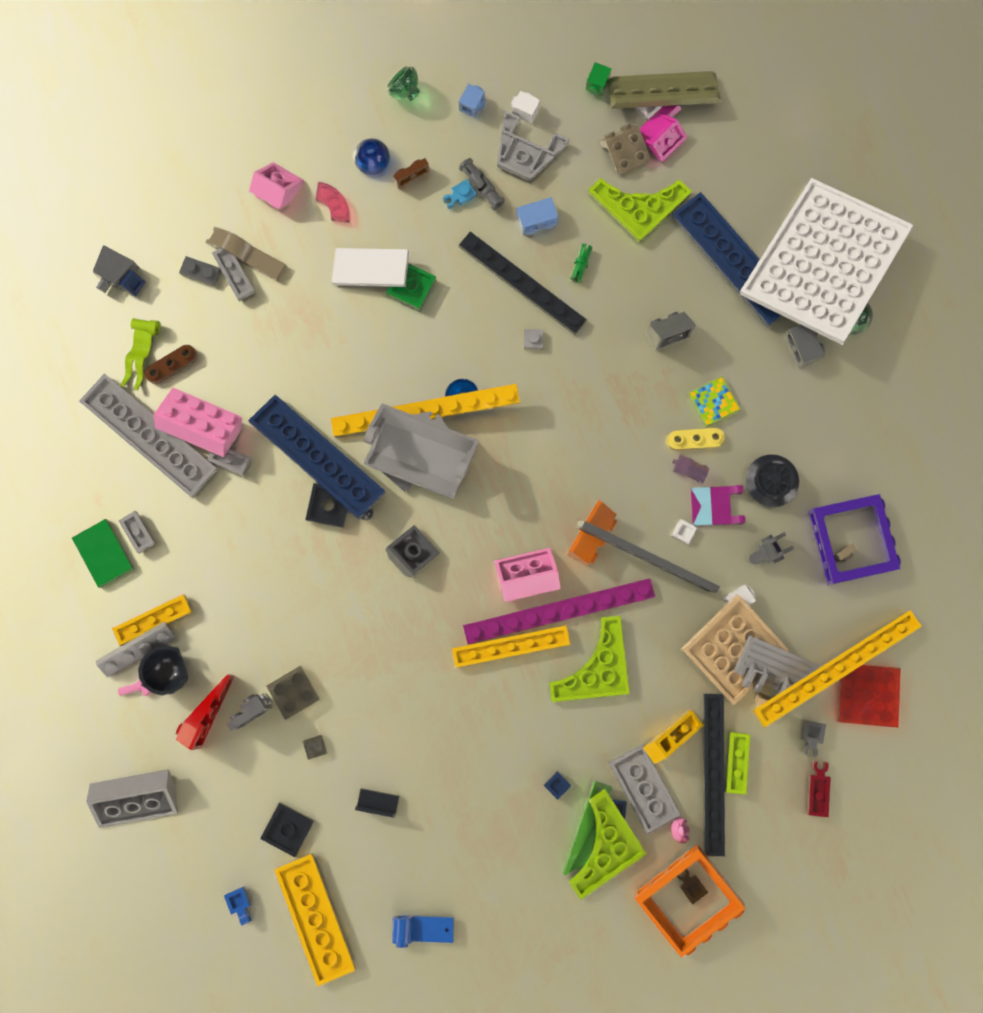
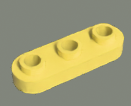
(688, 443)

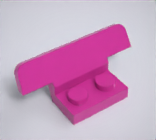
(663, 132)

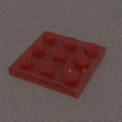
(870, 696)

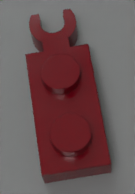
(818, 791)

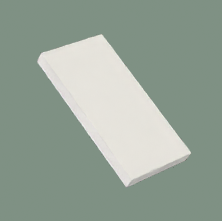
(370, 267)

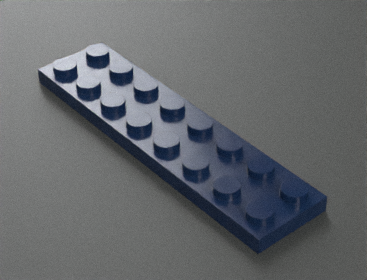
(722, 247)
(317, 457)

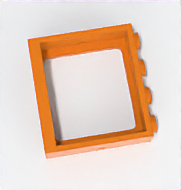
(703, 933)

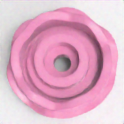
(680, 830)

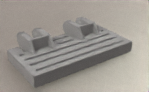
(772, 665)

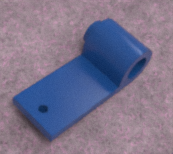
(421, 929)

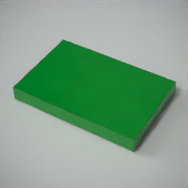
(102, 553)

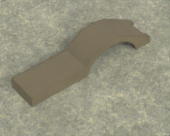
(247, 253)

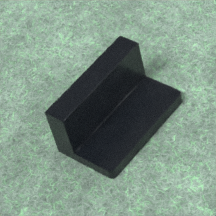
(377, 803)

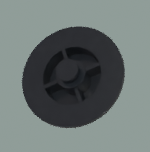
(772, 480)

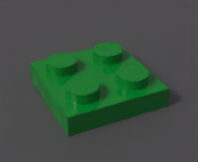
(416, 289)

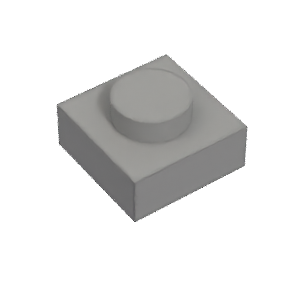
(533, 338)

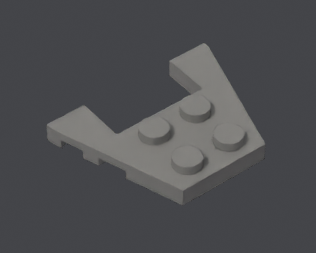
(522, 156)

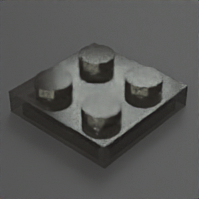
(293, 692)

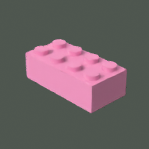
(198, 422)

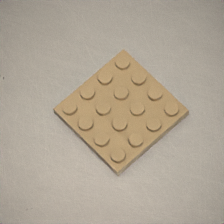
(720, 644)

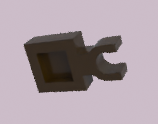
(692, 887)

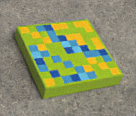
(714, 401)

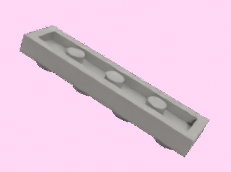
(135, 649)

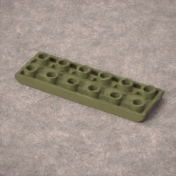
(663, 89)

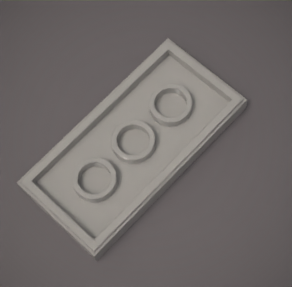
(644, 789)

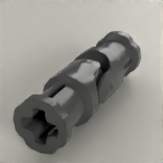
(481, 183)

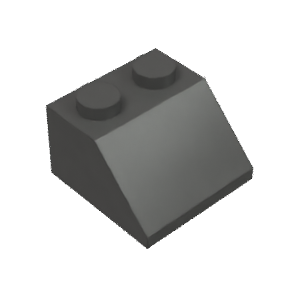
(670, 330)

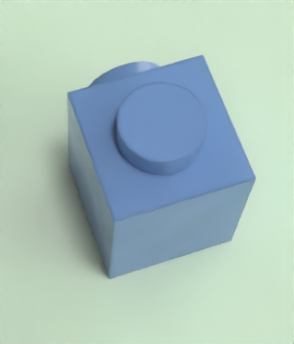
(472, 100)

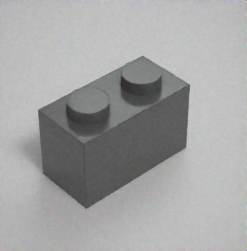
(805, 345)

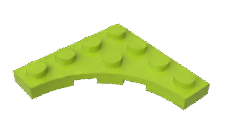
(638, 211)
(603, 673)
(613, 847)

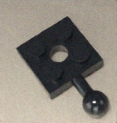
(334, 517)

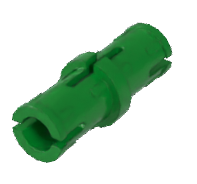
(581, 263)

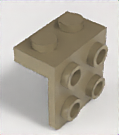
(626, 148)

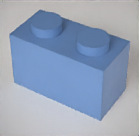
(537, 216)

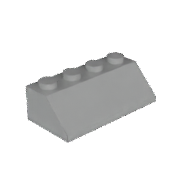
(132, 798)

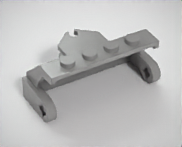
(419, 449)

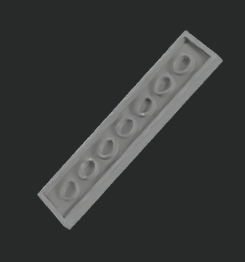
(137, 428)

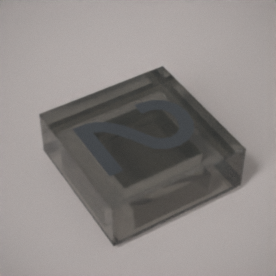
(315, 747)

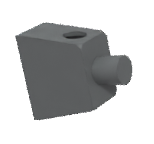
(112, 268)

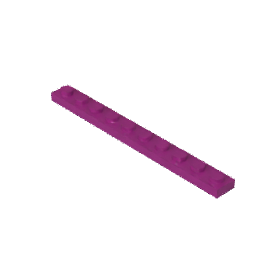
(559, 611)

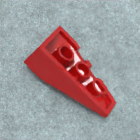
(198, 724)

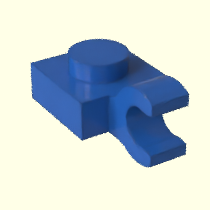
(238, 902)

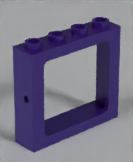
(824, 547)

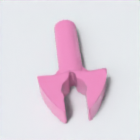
(132, 688)

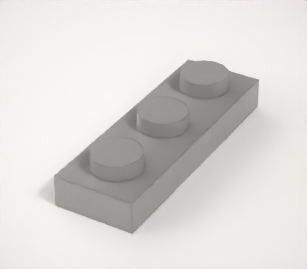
(233, 274)

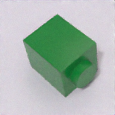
(598, 79)

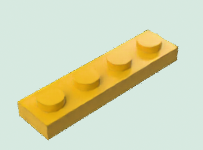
(139, 625)

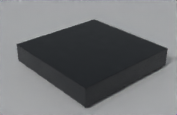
(287, 829)

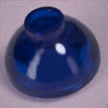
(372, 162)

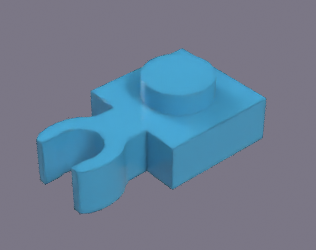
(461, 192)

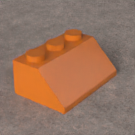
(585, 545)

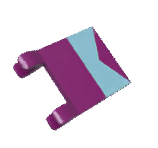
(713, 506)

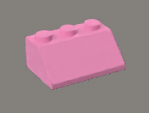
(527, 574)

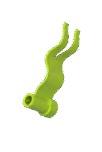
(141, 348)

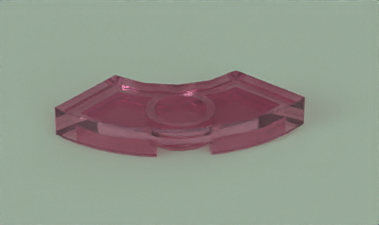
(334, 201)

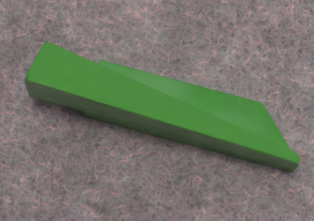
(585, 832)

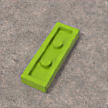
(737, 763)

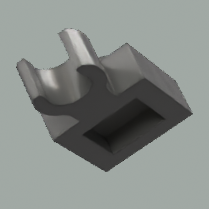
(813, 734)

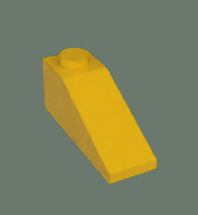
(673, 737)

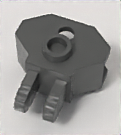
(770, 550)

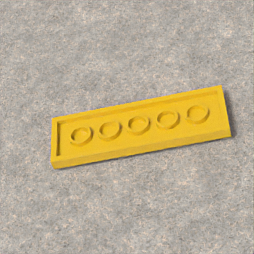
(315, 919)

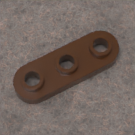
(179, 363)

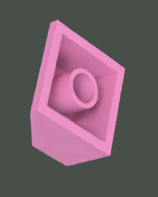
(275, 185)

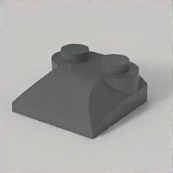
(411, 552)

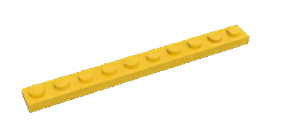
(443, 406)
(836, 668)

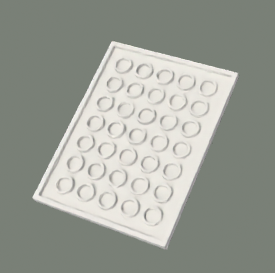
(826, 260)

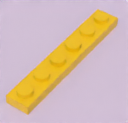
(510, 646)

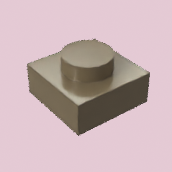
(845, 553)

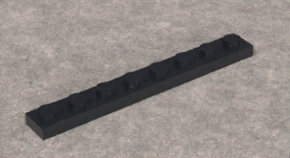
(522, 283)
(713, 775)

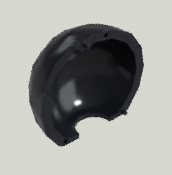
(163, 670)

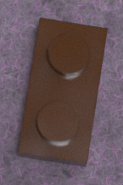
(409, 174)

